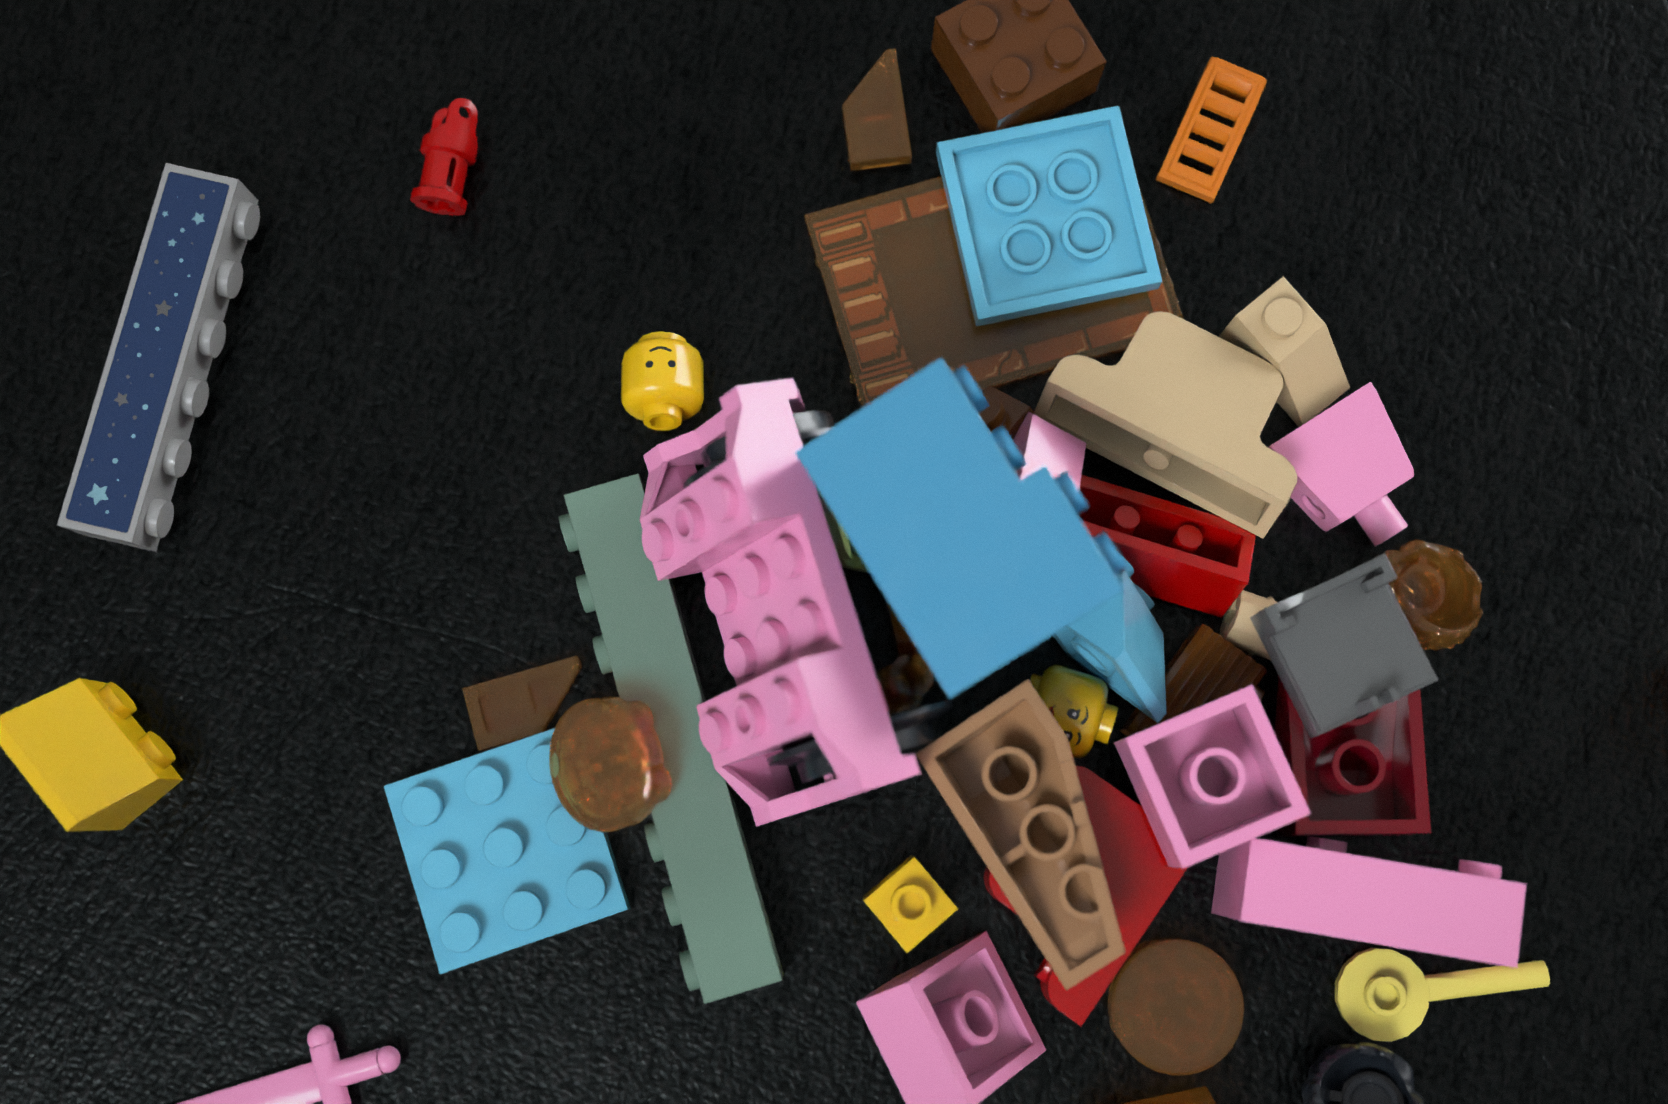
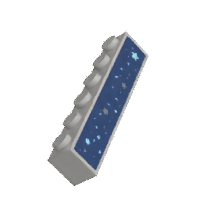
(161, 359)

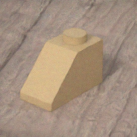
(1298, 343)

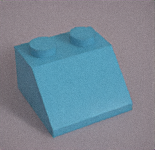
(1122, 647)

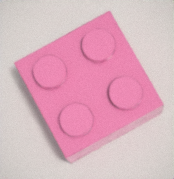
(1212, 778)

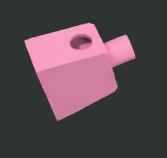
(1349, 465)

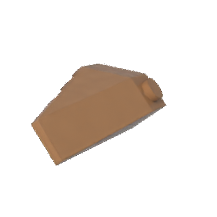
(1025, 813)

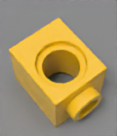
(909, 903)

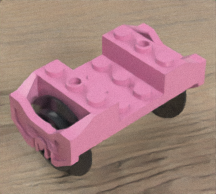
(779, 606)

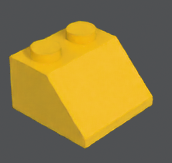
(88, 755)

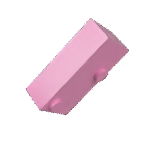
(1372, 899)

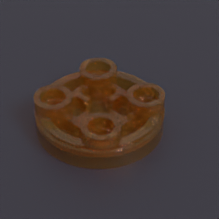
(608, 763)
(1176, 1006)

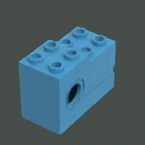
(953, 532)

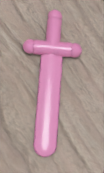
(316, 1081)

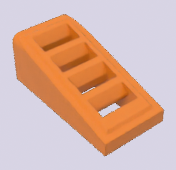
(1226, 92)

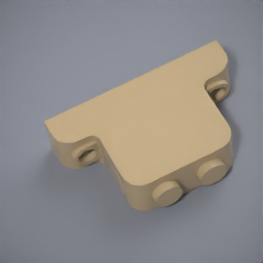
(1182, 416)

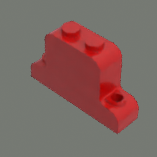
(1135, 878)

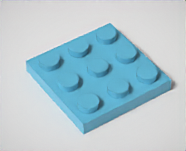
(1048, 215)
(500, 854)

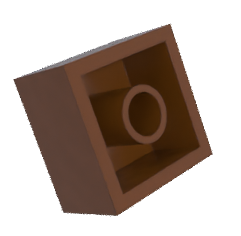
(1016, 59)

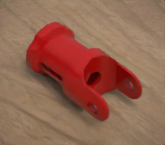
(448, 154)

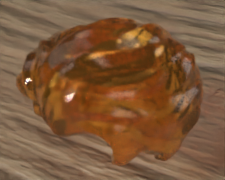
(1436, 593)

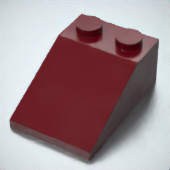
(1359, 775)

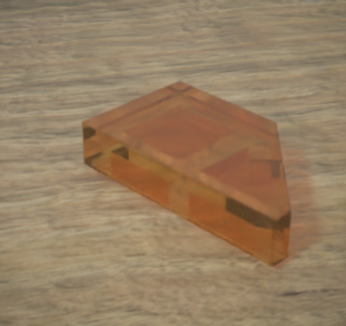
(877, 118)
(519, 702)

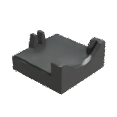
(1344, 647)

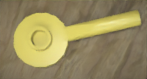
(1389, 995)

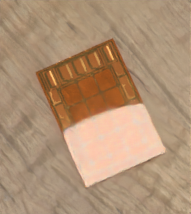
(906, 300)

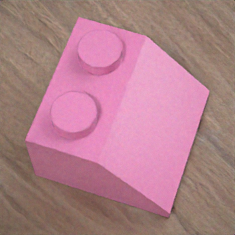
(952, 1026)

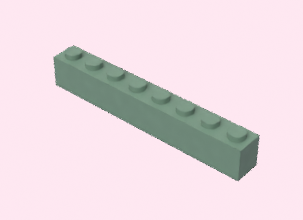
(699, 823)

